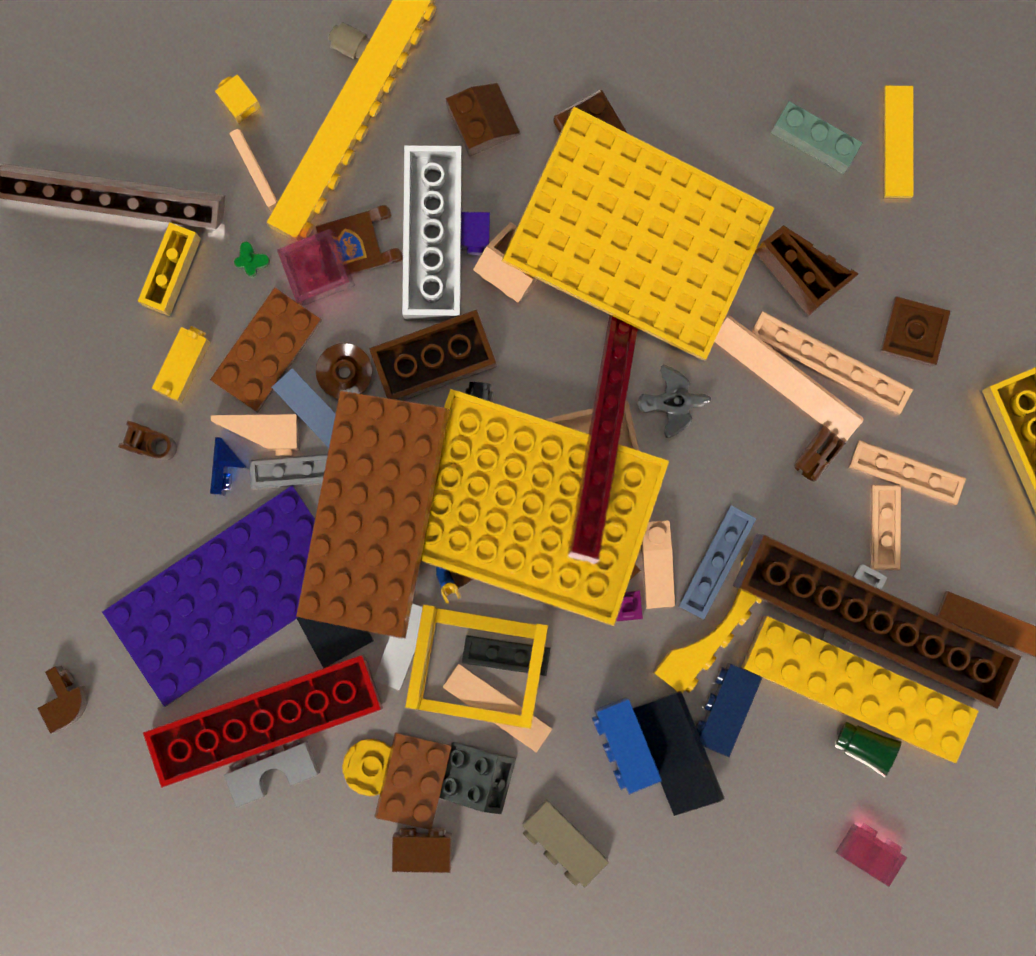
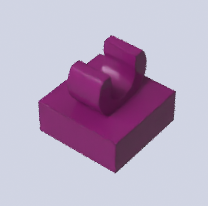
(631, 607)

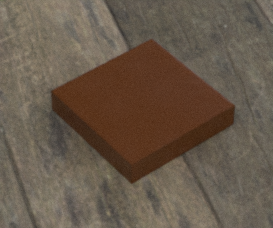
(915, 331)

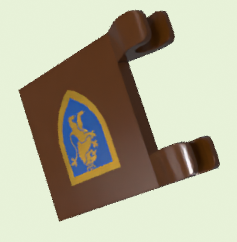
(359, 240)

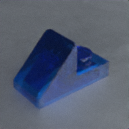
(223, 459)

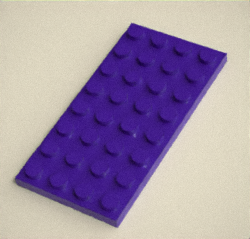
(218, 598)

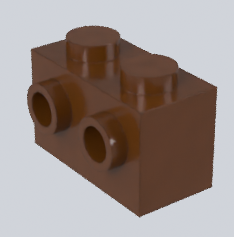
(422, 851)

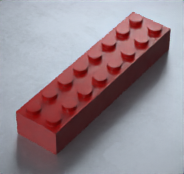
(262, 720)

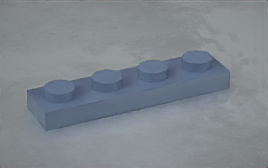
(717, 562)

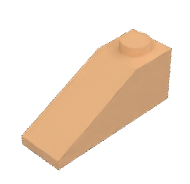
(272, 432)
(658, 565)

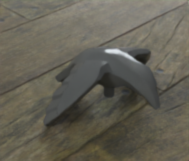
(675, 401)

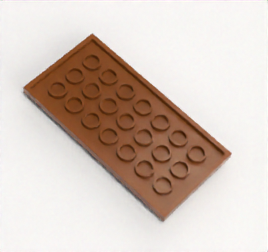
(373, 513)

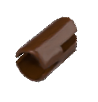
(819, 454)

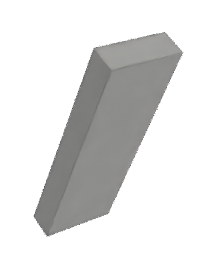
(287, 471)

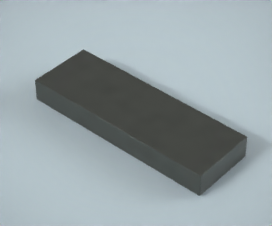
(501, 654)

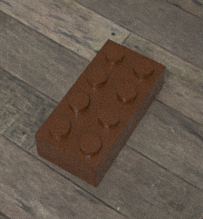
(433, 357)

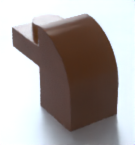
(69, 704)

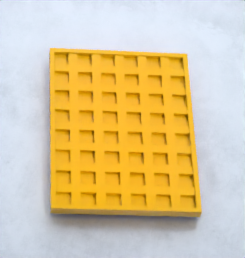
(638, 234)

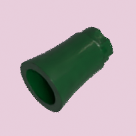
(868, 747)

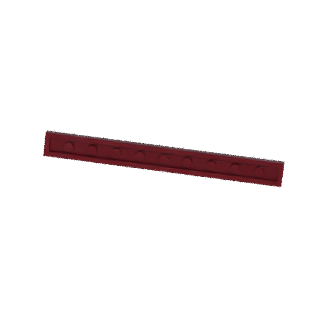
(602, 442)

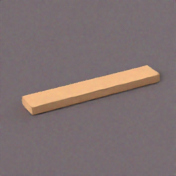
(832, 363)
(788, 379)

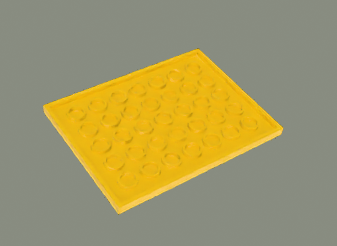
(510, 507)

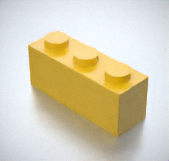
(169, 269)

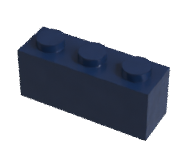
(727, 708)

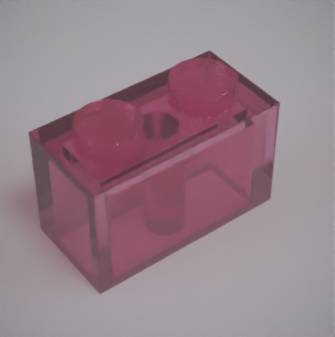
(871, 854)

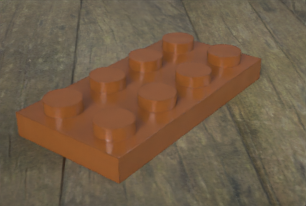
(266, 349)

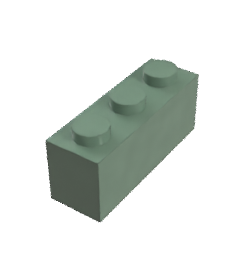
(816, 137)

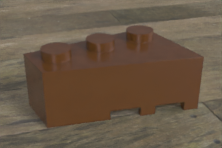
(803, 269)

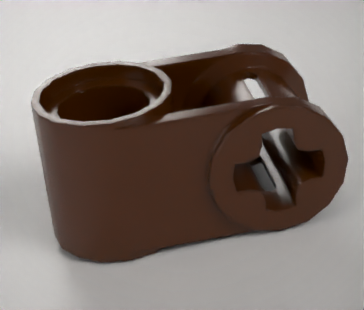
(143, 441)

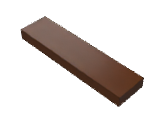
(988, 623)

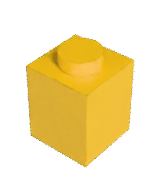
(237, 98)

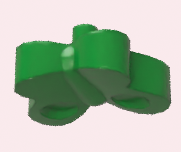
(249, 260)

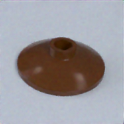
(343, 356)

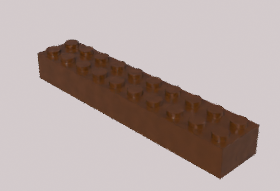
(877, 621)

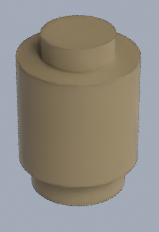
(348, 40)

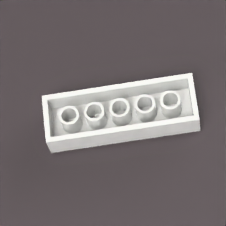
(432, 232)

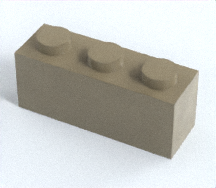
(564, 844)

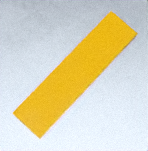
(898, 142)

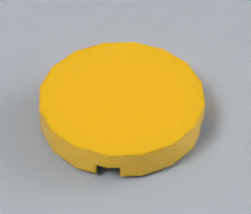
(366, 766)

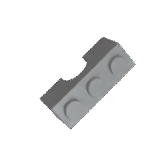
(247, 780)

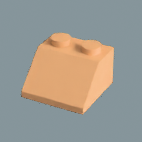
(503, 276)

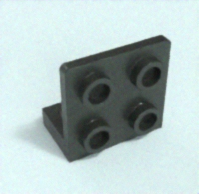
(477, 778)

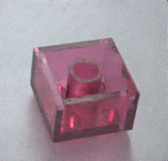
(315, 267)

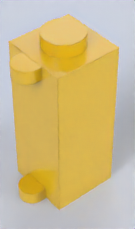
(182, 363)

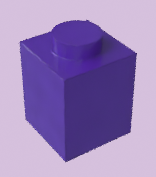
(475, 232)

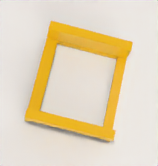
(433, 615)

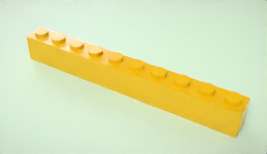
(349, 116)

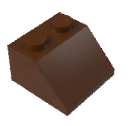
(482, 117)

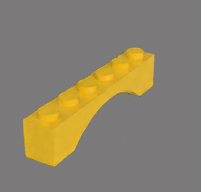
(683, 664)

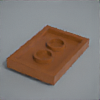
(413, 781)

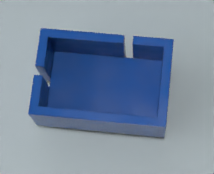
(626, 746)

